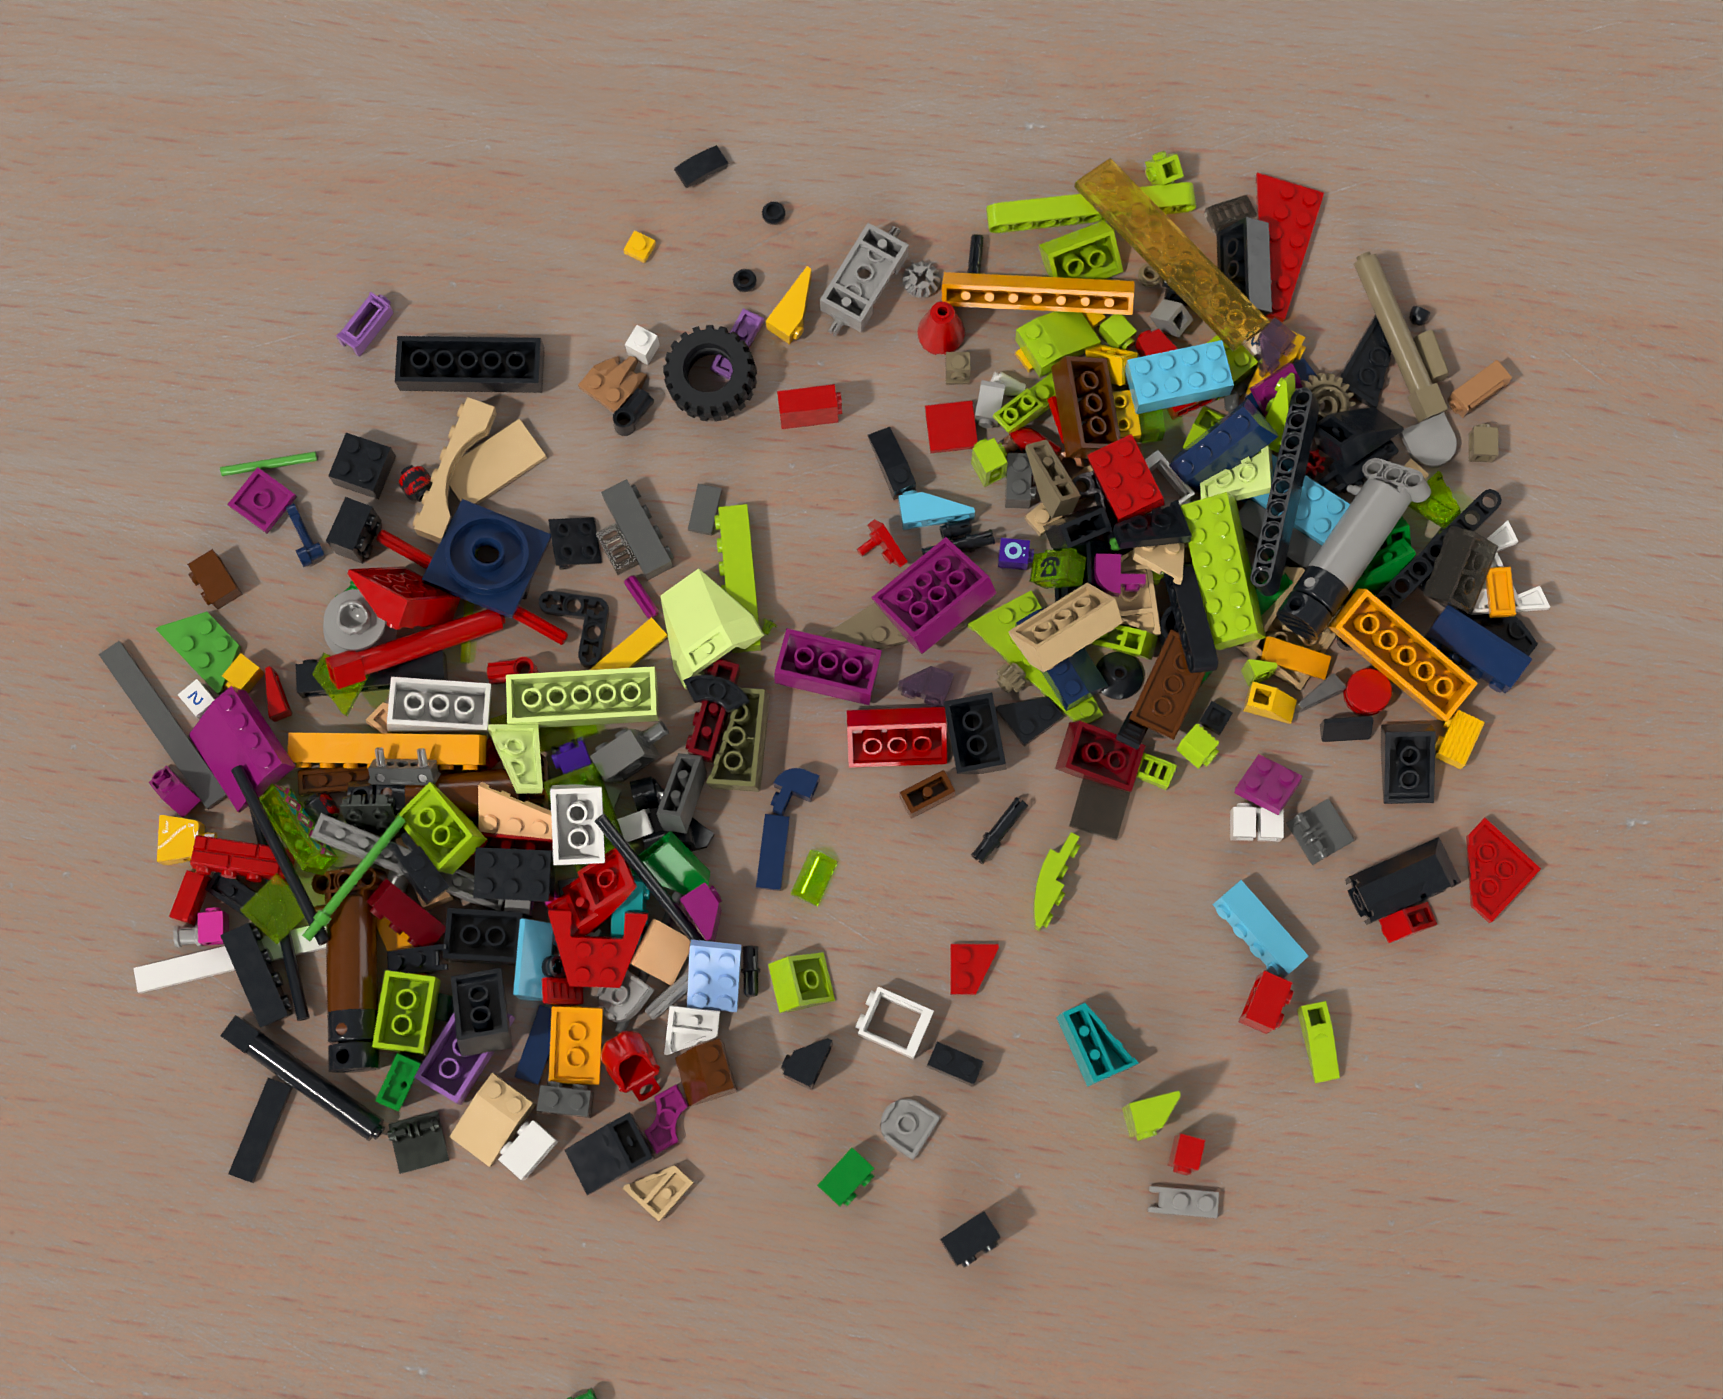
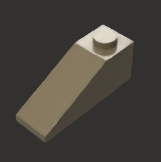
(1052, 480)

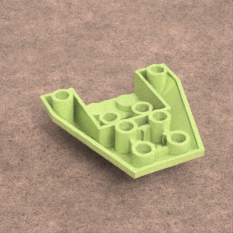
(704, 624)

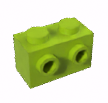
(989, 461)

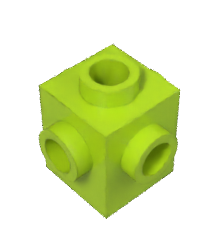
(1163, 168)

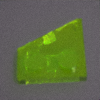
(1440, 505)
(344, 697)

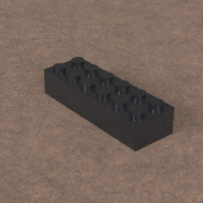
(469, 364)

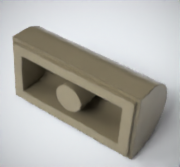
(1431, 356)

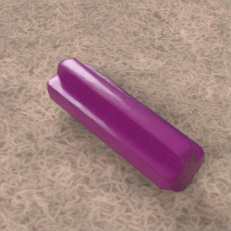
(641, 597)

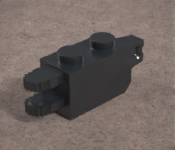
(1354, 475)

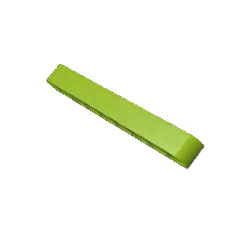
(1076, 210)

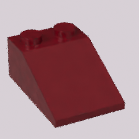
(1098, 756)

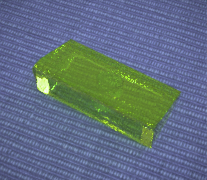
(814, 877)

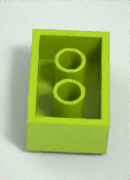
(406, 1013)

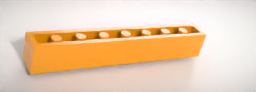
(1038, 293)
(360, 749)

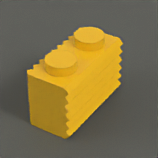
(1458, 739)

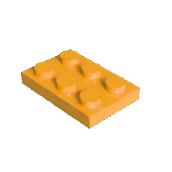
(576, 1044)

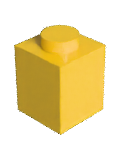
(243, 674)

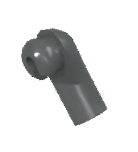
(1232, 401)

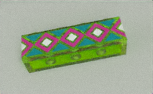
(296, 829)

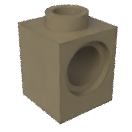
(1483, 443)

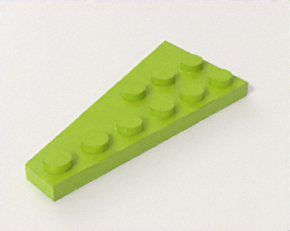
(994, 631)

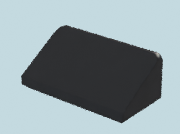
(1346, 729)

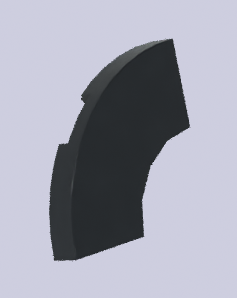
(716, 690)

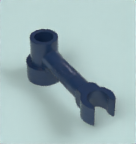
(309, 551)

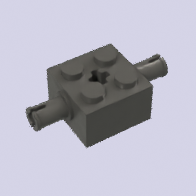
(628, 752)

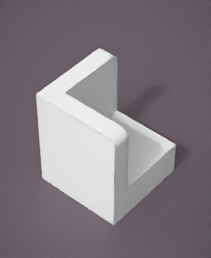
(636, 825)

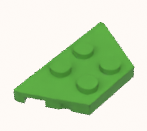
(203, 646)

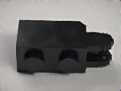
(419, 870)

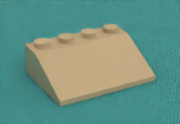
(1274, 628)

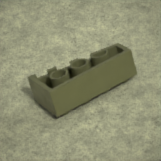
(743, 746)

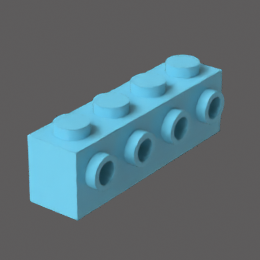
(1260, 930)

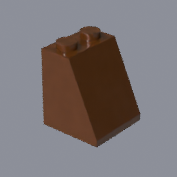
(706, 1072)

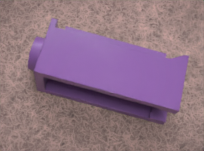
(371, 329)

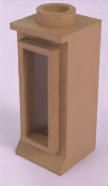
(1479, 388)

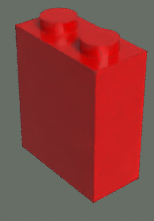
(809, 406)

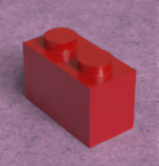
(1186, 1154)

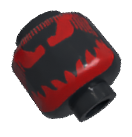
(415, 482)
(321, 803)

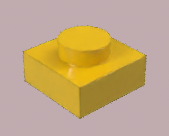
(639, 246)

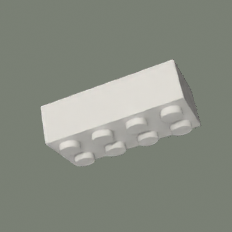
(438, 707)

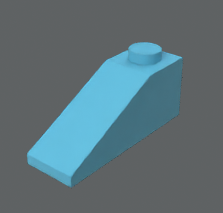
(928, 510)

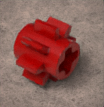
(1315, 458)

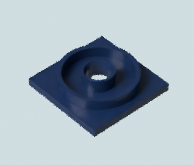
(491, 585)

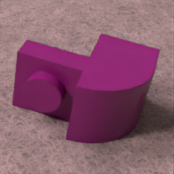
(1109, 577)

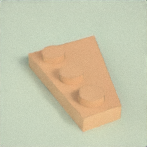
(510, 816)

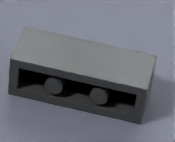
(682, 793)

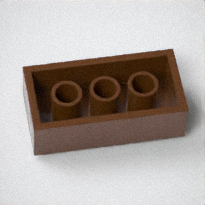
(1085, 404)

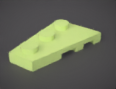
(1243, 481)
(520, 753)

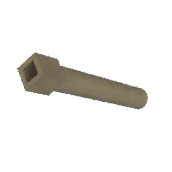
(1424, 395)

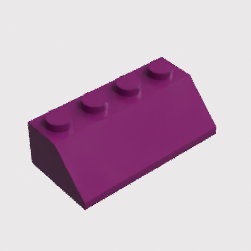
(827, 666)

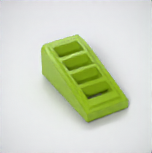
(1160, 763)

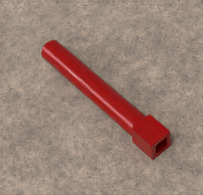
(353, 666)

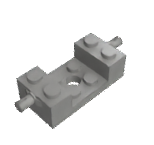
(851, 298)

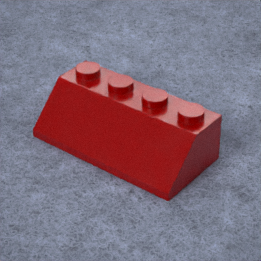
(897, 737)

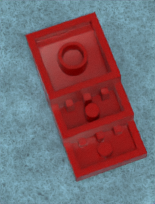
(596, 893)

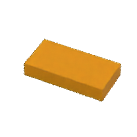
(1500, 592)

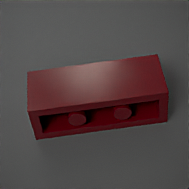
(405, 915)

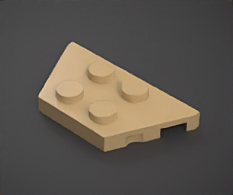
(1163, 558)
(1139, 607)

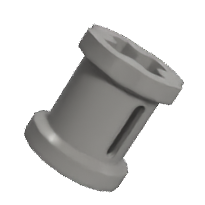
(185, 936)

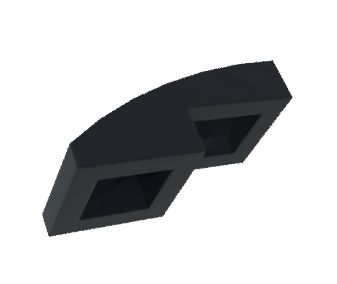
(700, 166)

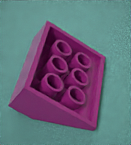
(934, 595)
(235, 735)

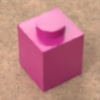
(211, 926)

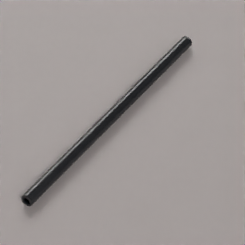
(288, 954)

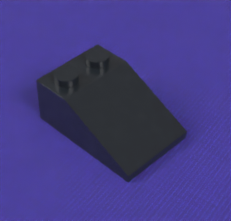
(1408, 763)
(481, 1012)

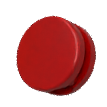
(1367, 692)

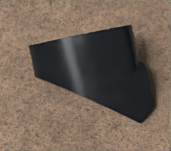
(648, 794)

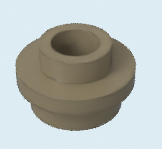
(1145, 269)

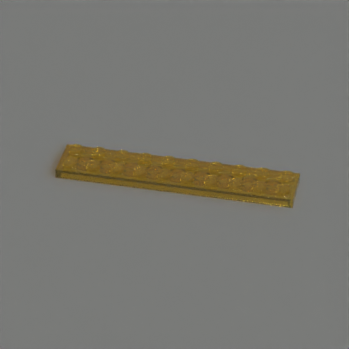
(1171, 254)

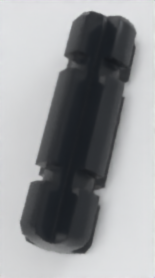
(975, 254)

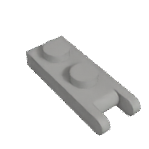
(1185, 1202)

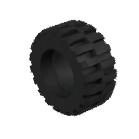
(702, 344)

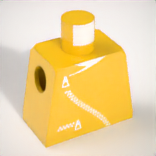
(177, 839)

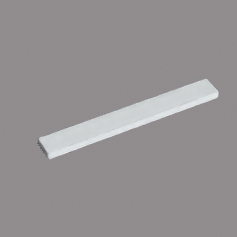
(209, 963)

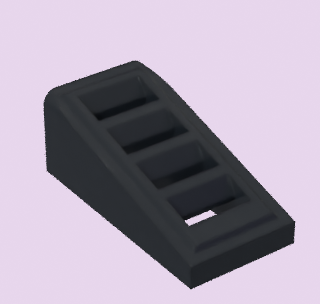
(1131, 733)

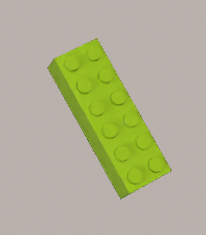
(1223, 570)

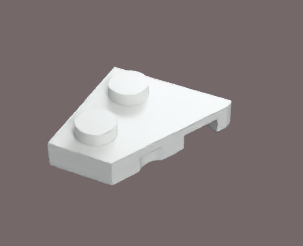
(689, 1027)

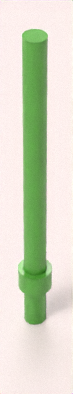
(322, 917)

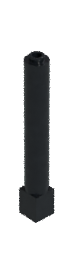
(303, 1078)

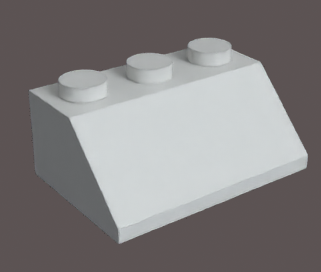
(573, 826)

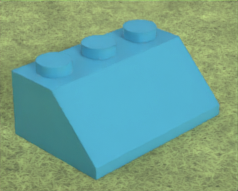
(535, 943)

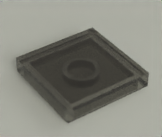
(1099, 809)

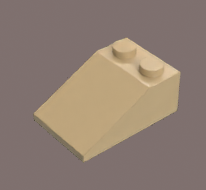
(492, 1119)

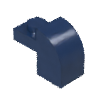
(793, 782)

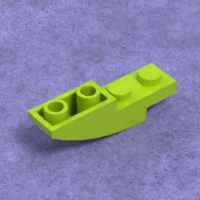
(1026, 405)
(1048, 889)

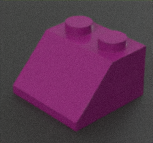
(704, 909)

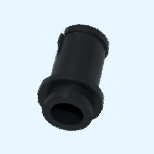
(954, 529)

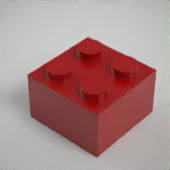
(1266, 1002)

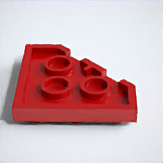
(1495, 870)

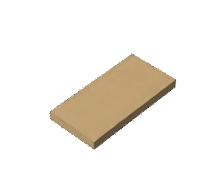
(495, 463)

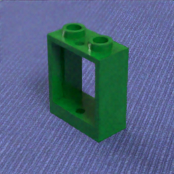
(393, 1090)

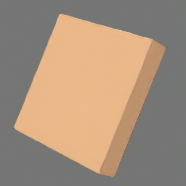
(661, 952)

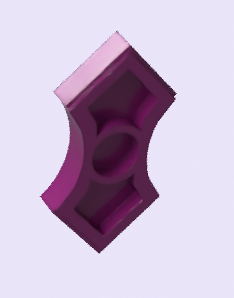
(663, 1129)

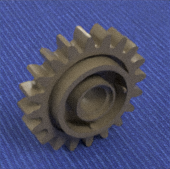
(1331, 391)

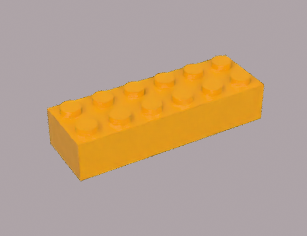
(1402, 654)

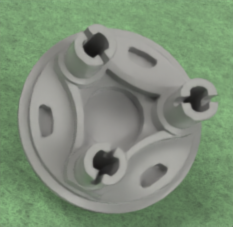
(353, 624)

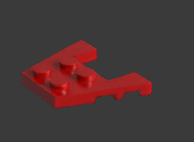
(592, 959)

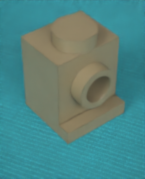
(957, 368)

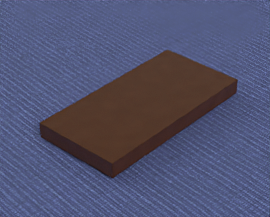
(1167, 690)

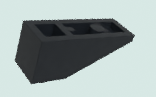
(892, 462)

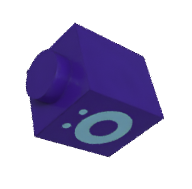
(1015, 554)

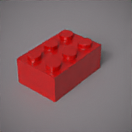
(1125, 479)

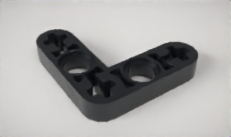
(590, 620)

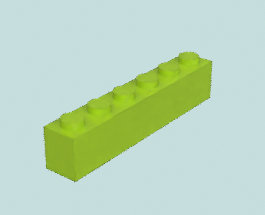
(738, 561)

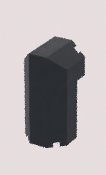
(1402, 881)

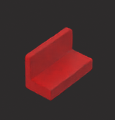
(190, 897)

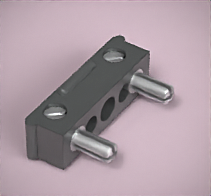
(403, 771)

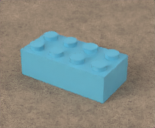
(1179, 377)
(1317, 509)

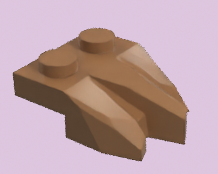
(613, 382)

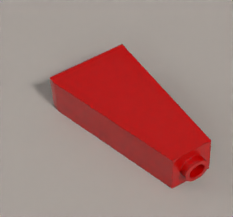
(1156, 342)

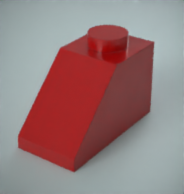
(1407, 922)

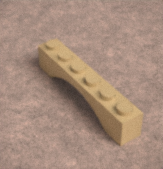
(473, 425)

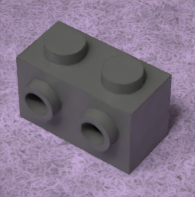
(1018, 481)
(565, 1101)

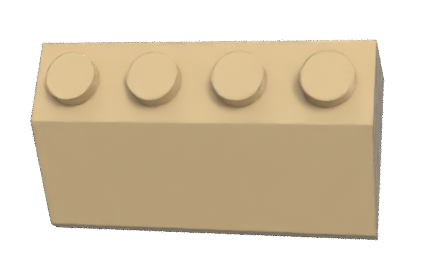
(1066, 626)

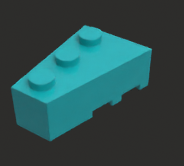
(634, 903)
(1093, 1046)

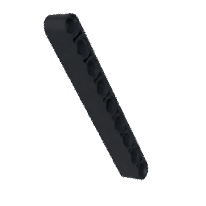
(1289, 500)
(1425, 559)

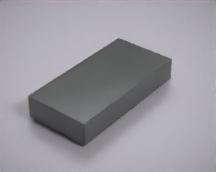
(704, 509)

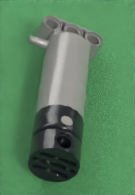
(1351, 545)

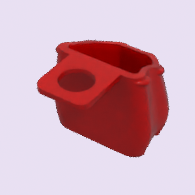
(631, 1063)

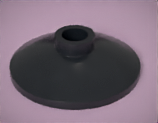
(1120, 687)

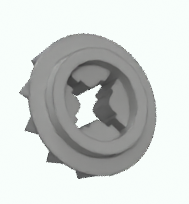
(924, 288)

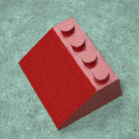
(402, 598)

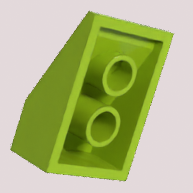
(1054, 337)
(441, 829)

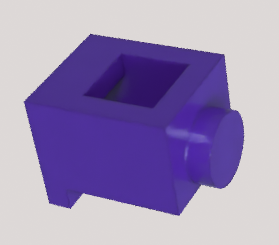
(571, 756)

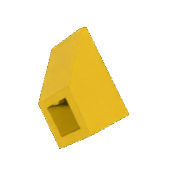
(1269, 703)

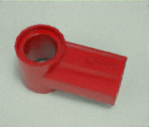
(498, 670)

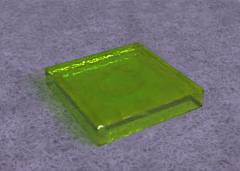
(274, 909)

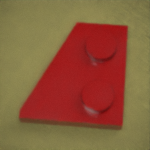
(969, 966)

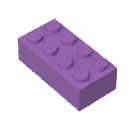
(449, 1071)

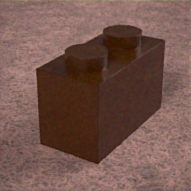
(214, 579)
(927, 794)

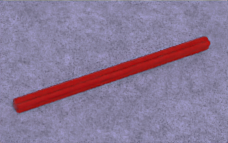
(423, 559)

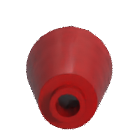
(941, 329)

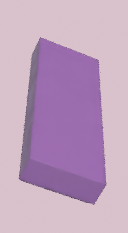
(747, 328)

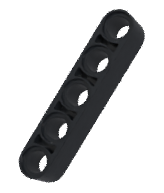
(1192, 621)

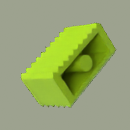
(1198, 747)

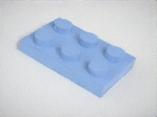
(714, 975)

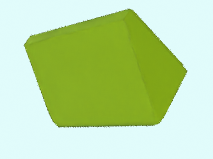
(1258, 671)

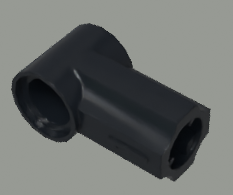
(632, 410)

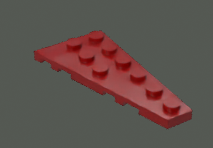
(1291, 219)

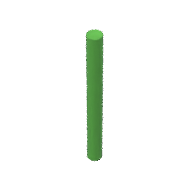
(269, 463)

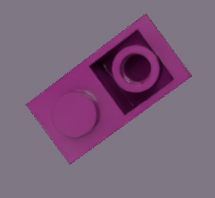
(174, 791)

